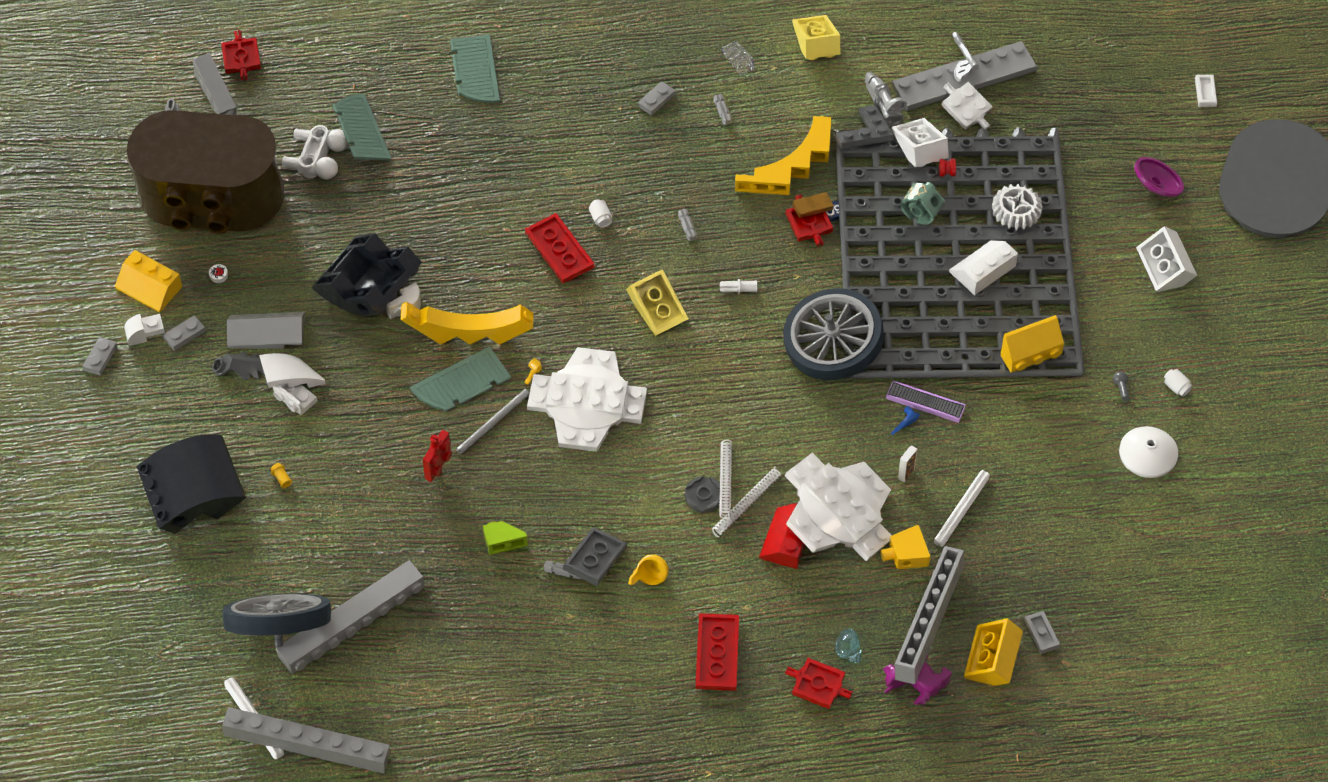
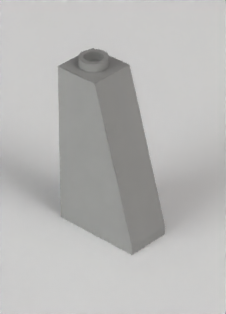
(213, 85)

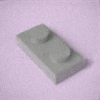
(656, 98)
(184, 333)
(99, 356)
(1042, 632)

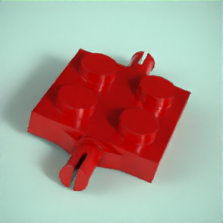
(240, 55)
(810, 226)
(437, 455)
(818, 683)

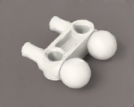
(313, 157)

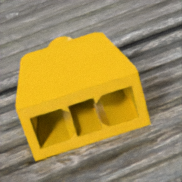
(907, 549)

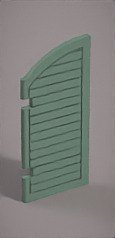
(475, 68)
(361, 128)
(461, 381)

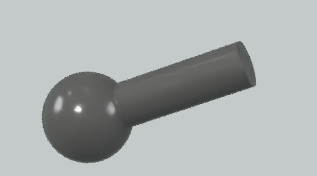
(1120, 378)

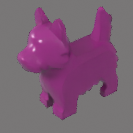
(927, 684)

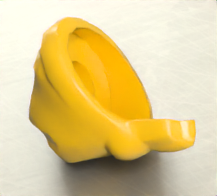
(650, 570)

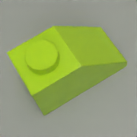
(503, 537)

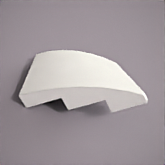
(288, 369)

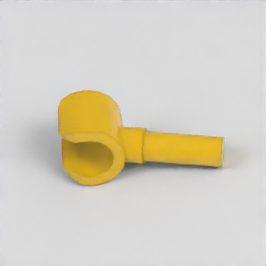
(536, 367)

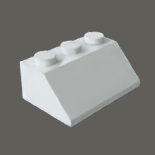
(1166, 260)
(985, 265)

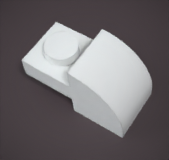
(408, 294)
(139, 328)

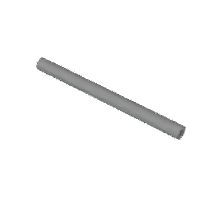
(491, 422)

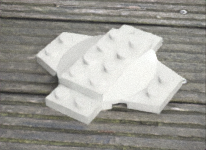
(587, 399)
(838, 506)

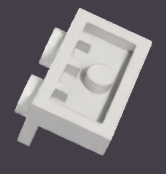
(296, 397)

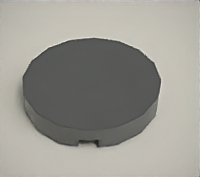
(703, 494)

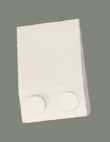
(921, 142)

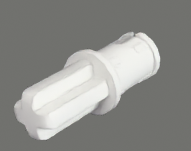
(738, 286)

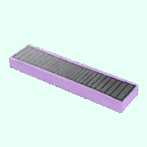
(925, 401)

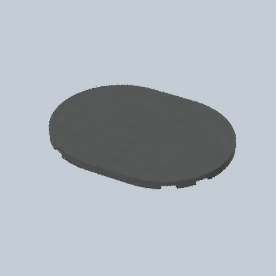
(1276, 178)

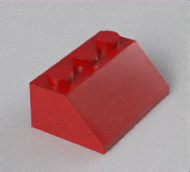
(781, 543)

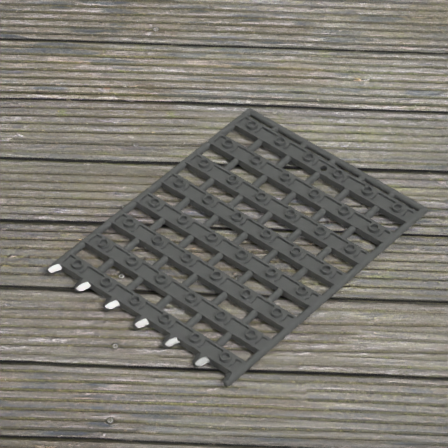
(955, 234)

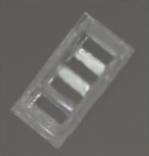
(739, 59)

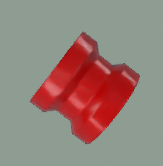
(947, 167)

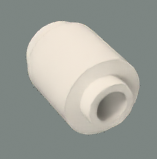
(600, 213)
(1178, 382)

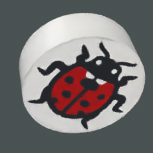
(218, 273)

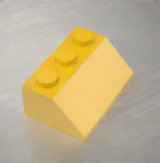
(148, 281)
(1032, 344)
(993, 652)

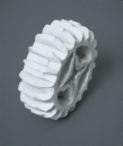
(1025, 214)

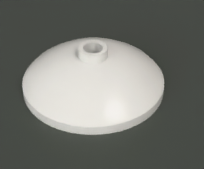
(1145, 459)

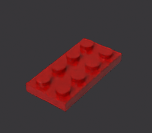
(559, 248)
(717, 652)

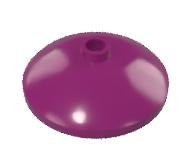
(1158, 177)

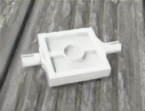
(966, 105)

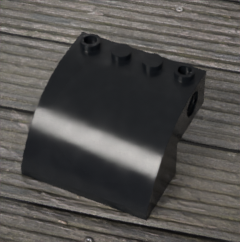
(367, 275)
(190, 480)

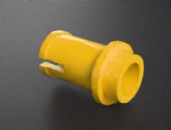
(279, 472)

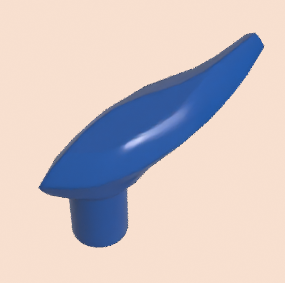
(909, 419)

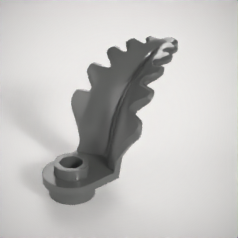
(240, 363)

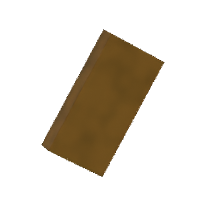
(812, 205)

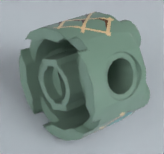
(922, 203)

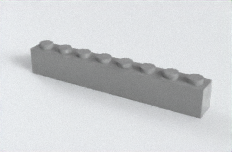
(929, 615)
(351, 617)
(306, 740)

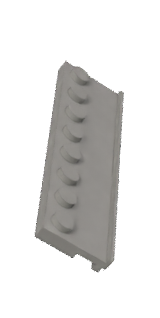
(994, 67)

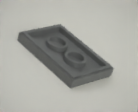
(594, 556)

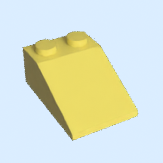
(817, 37)
(657, 302)

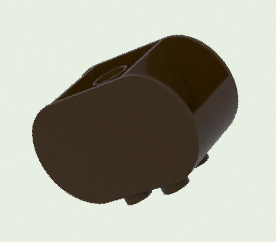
(205, 171)

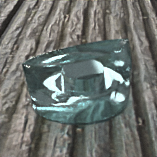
(849, 645)

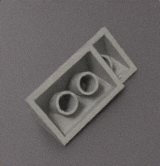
(265, 330)

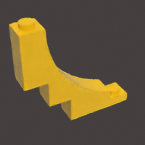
(777, 176)
(444, 325)

